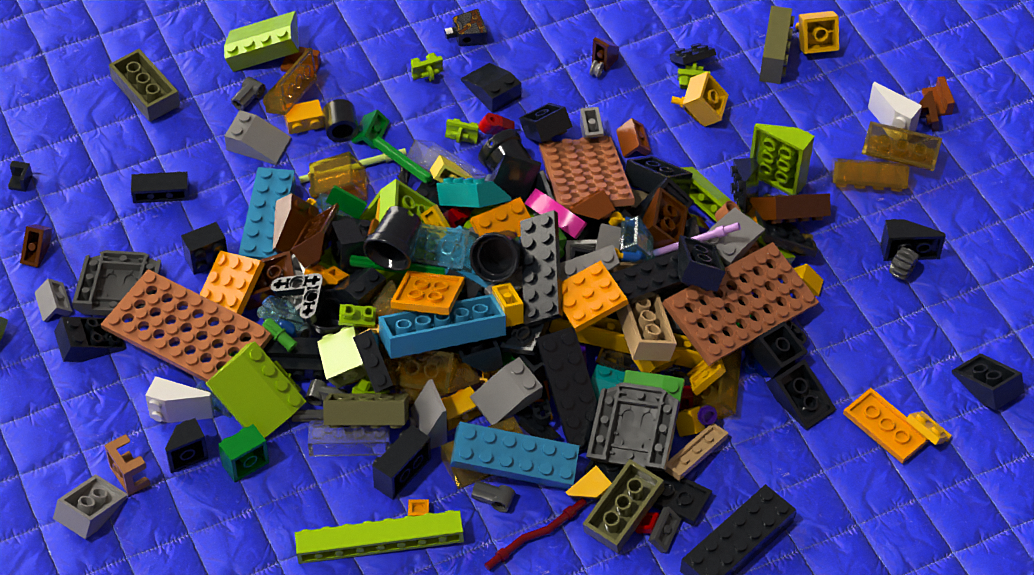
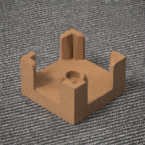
(125, 466)

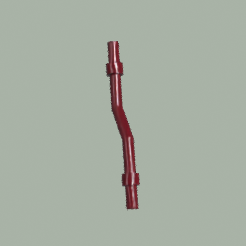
(504, 553)

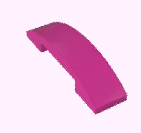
(566, 219)

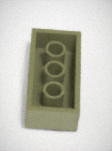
(776, 45)
(144, 85)
(366, 409)
(623, 506)

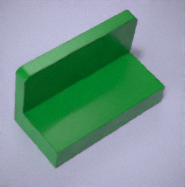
(370, 127)
(347, 202)

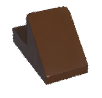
(929, 111)

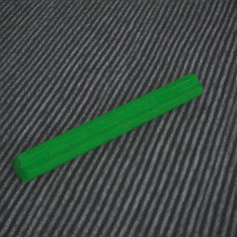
(402, 160)
(365, 262)

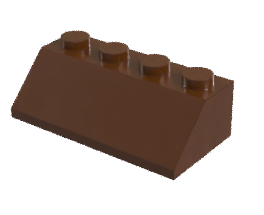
(792, 207)
(315, 237)

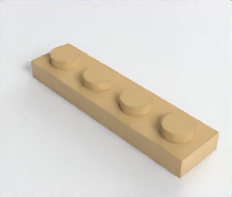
(696, 451)

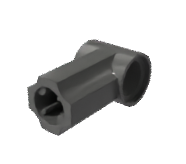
(250, 89)
(319, 391)
(498, 497)

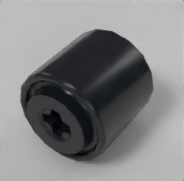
(340, 120)

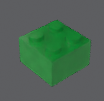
(243, 452)

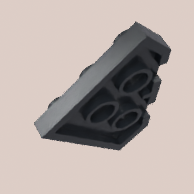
(786, 237)

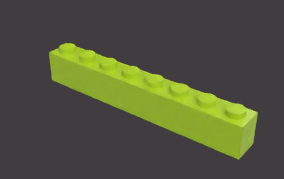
(711, 199)
(379, 536)

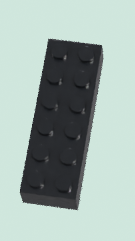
(741, 536)

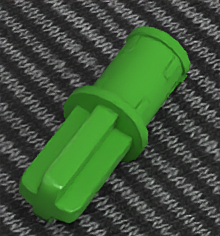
(279, 334)

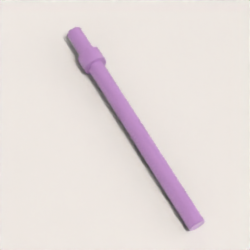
(719, 232)

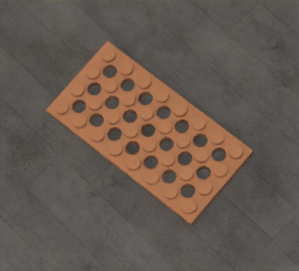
(583, 167)
(741, 314)
(185, 318)

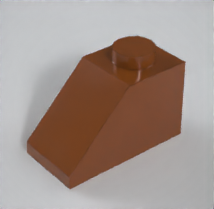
(595, 205)

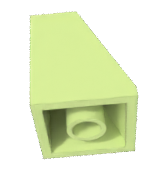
(341, 357)

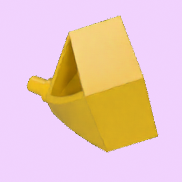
(818, 32)
(703, 99)

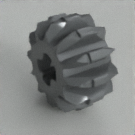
(903, 263)

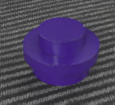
(707, 415)

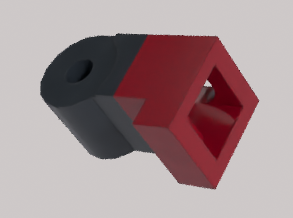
(687, 395)

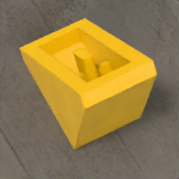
(810, 278)

